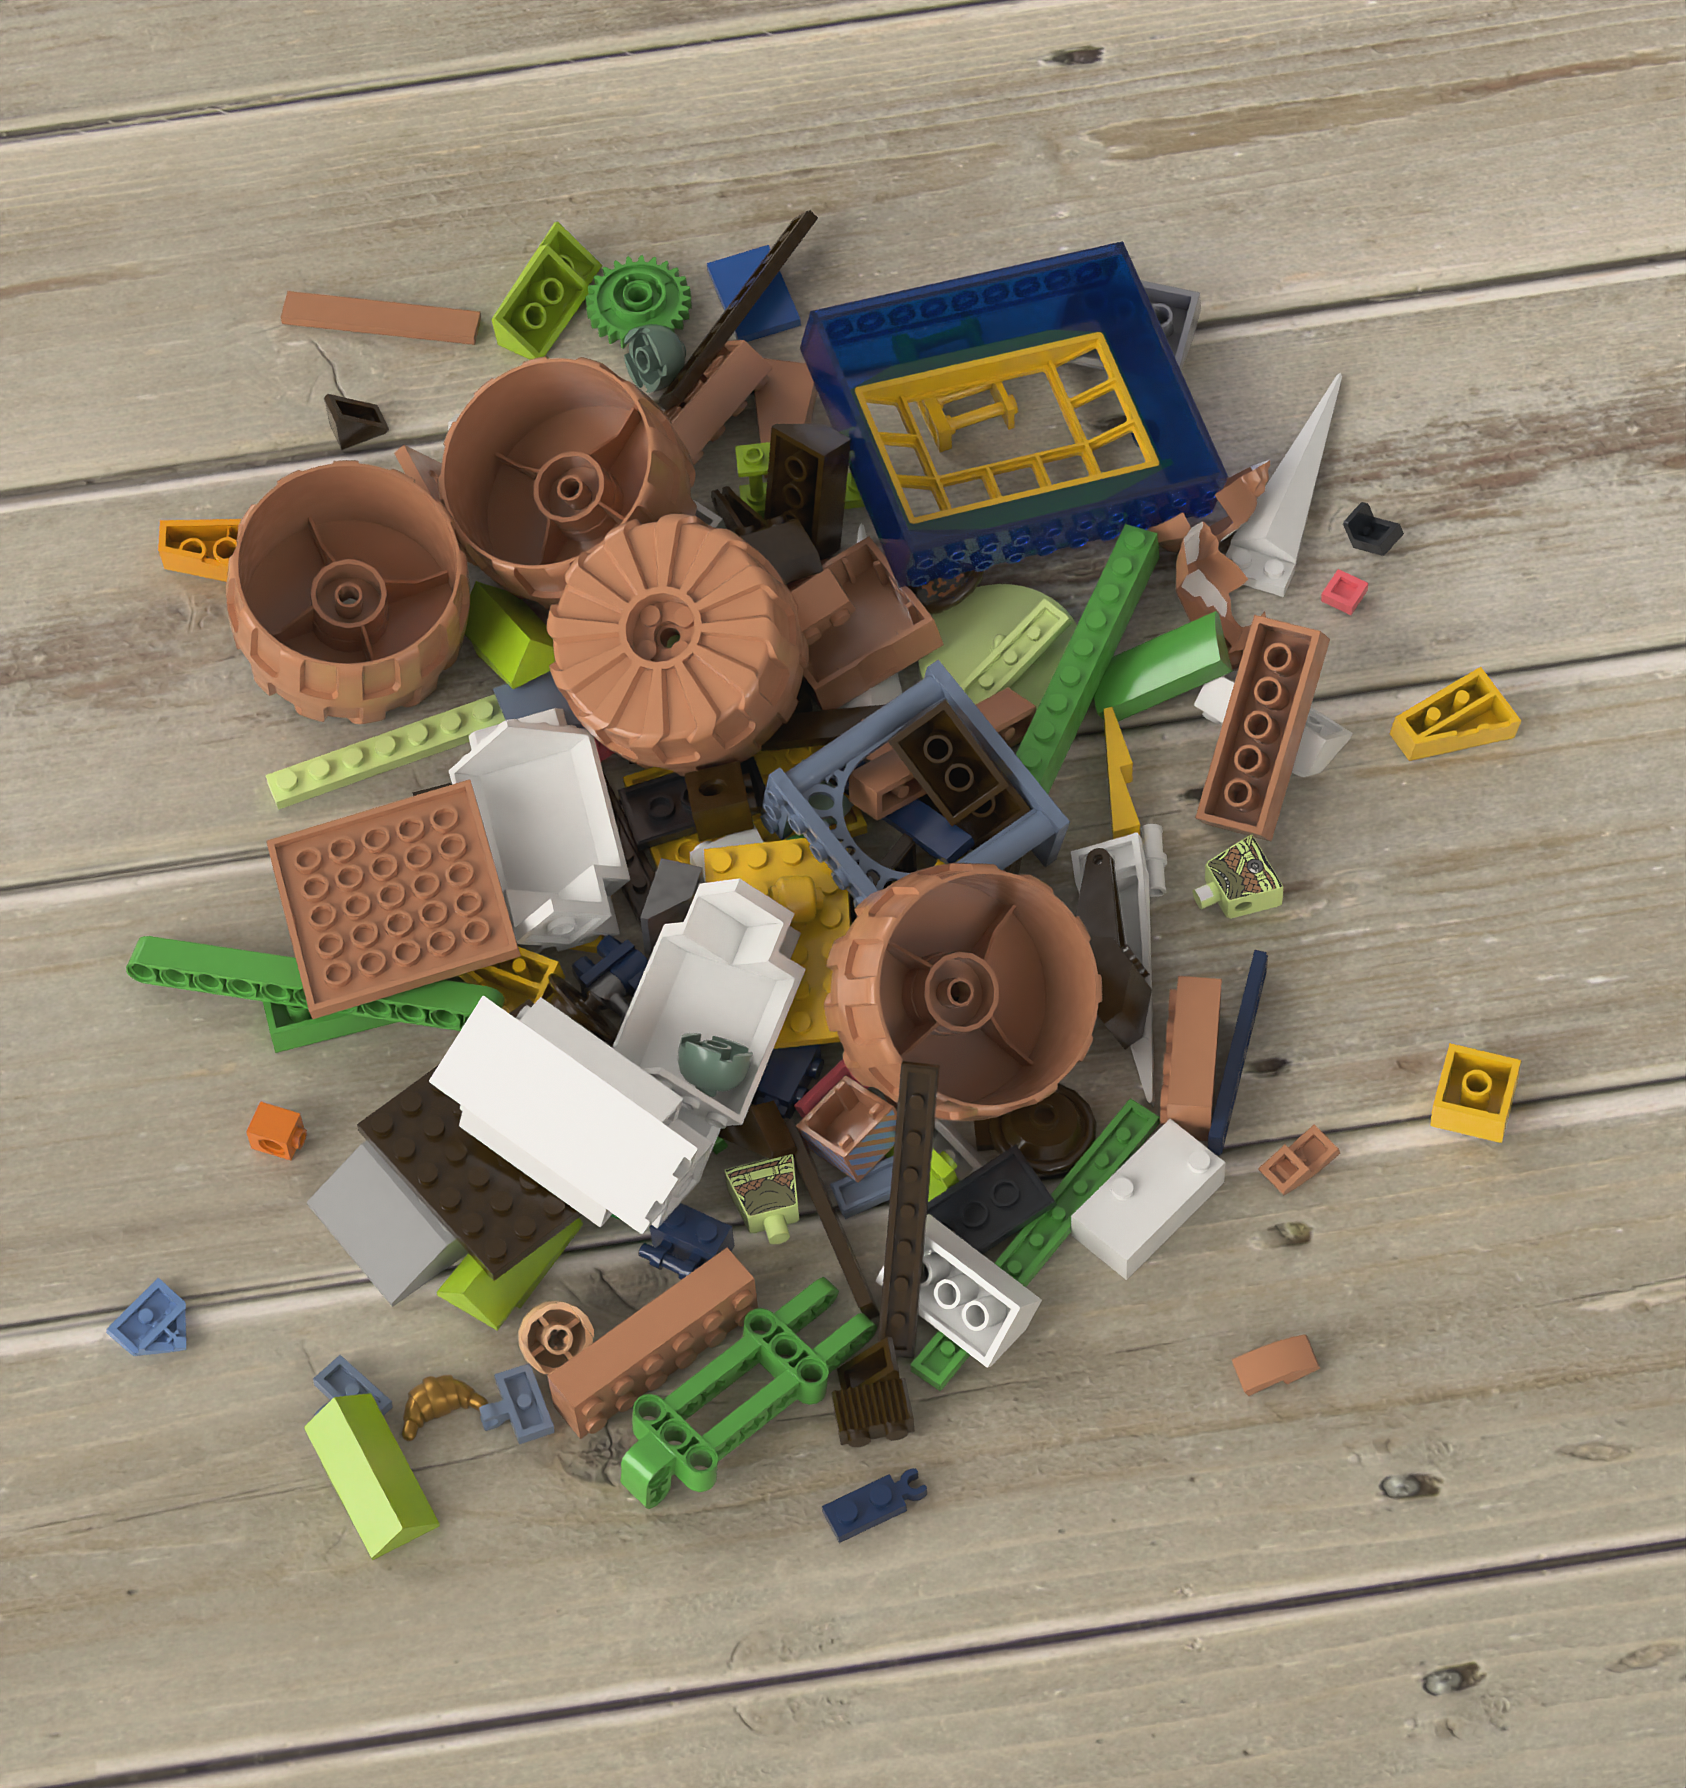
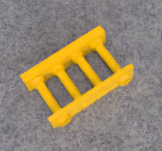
(943, 426)

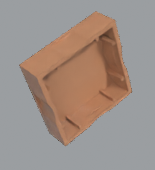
(878, 639)

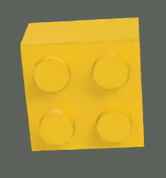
(1475, 1093)

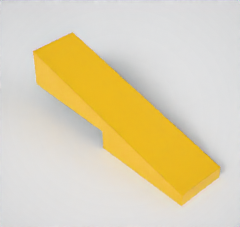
(1119, 772)

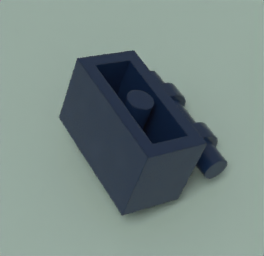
(689, 1237)

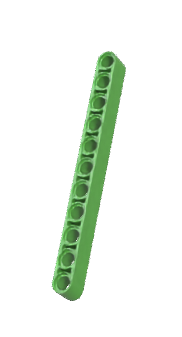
(278, 981)

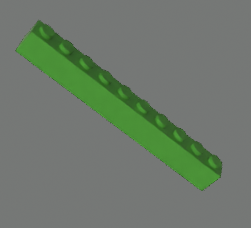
(1088, 654)

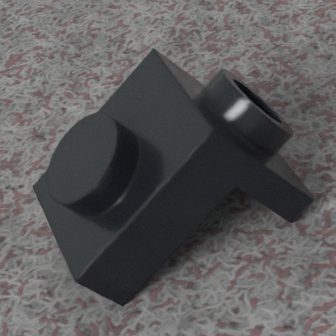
(1369, 532)

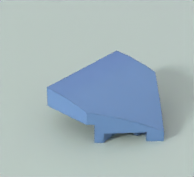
(152, 1322)

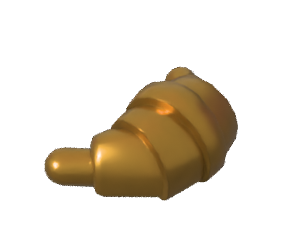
(436, 1399)

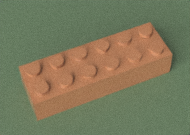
(1262, 728)
(653, 1343)

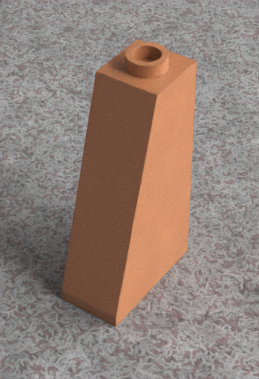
(785, 398)

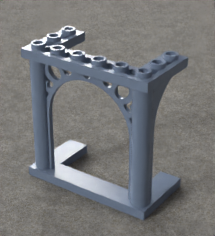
(787, 794)

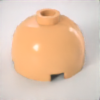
(570, 1333)

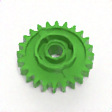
(636, 297)

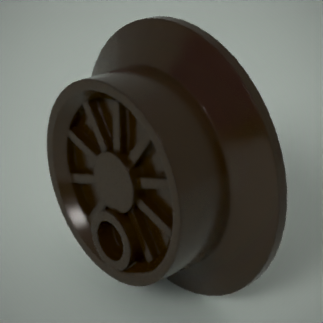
(581, 1009)

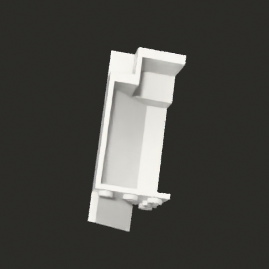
(547, 827)
(715, 976)
(572, 1114)

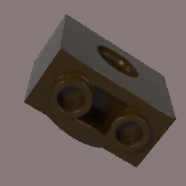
(721, 800)

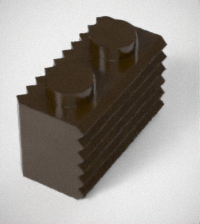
(873, 1412)

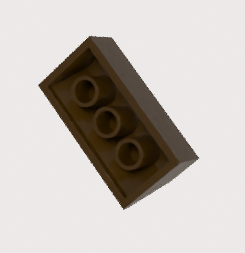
(809, 481)

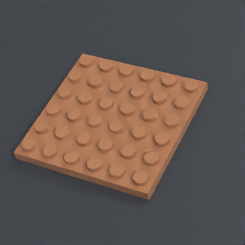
(392, 899)

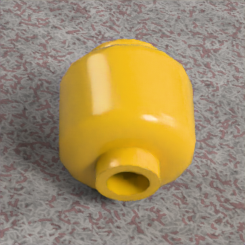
(798, 896)

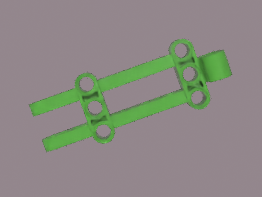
(652, 1460)

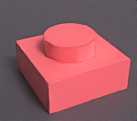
(1344, 592)

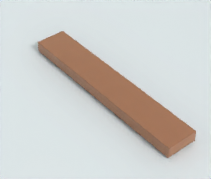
(381, 317)

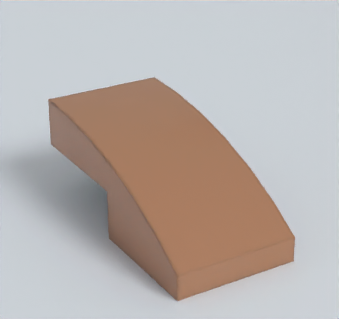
(1299, 1161)
(1275, 1362)

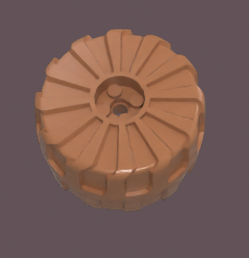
(536, 441)
(337, 538)
(717, 686)
(1020, 976)

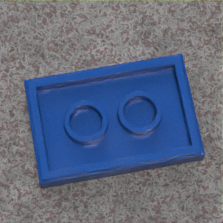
(774, 308)

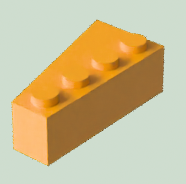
(198, 546)

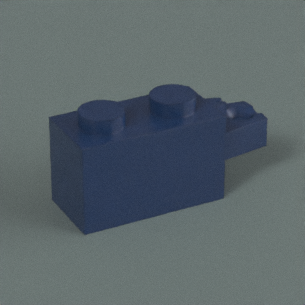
(788, 1077)

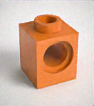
(276, 1131)

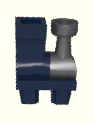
(613, 975)

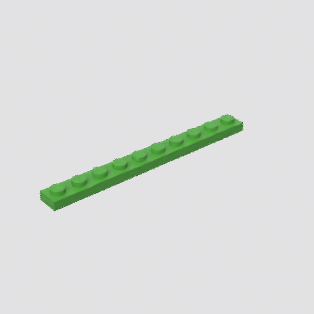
(1045, 1234)

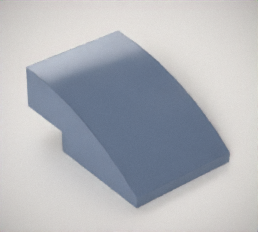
(534, 698)

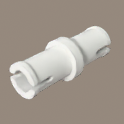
(1154, 858)

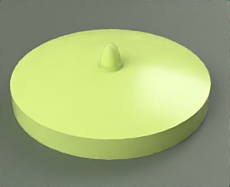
(982, 623)

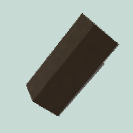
(958, 773)

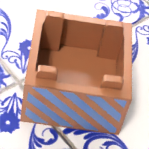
(850, 1128)

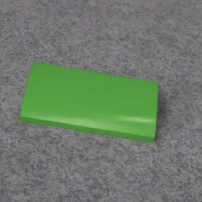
(1164, 668)
(294, 1026)

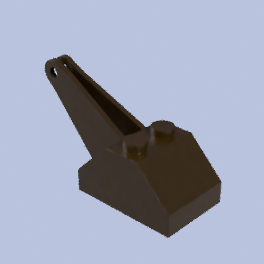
(777, 539)
(1123, 975)

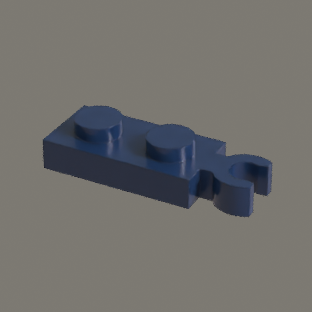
(871, 1505)

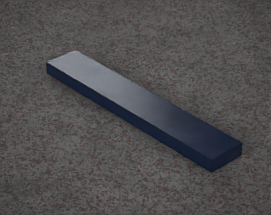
(926, 828)
(1238, 1052)

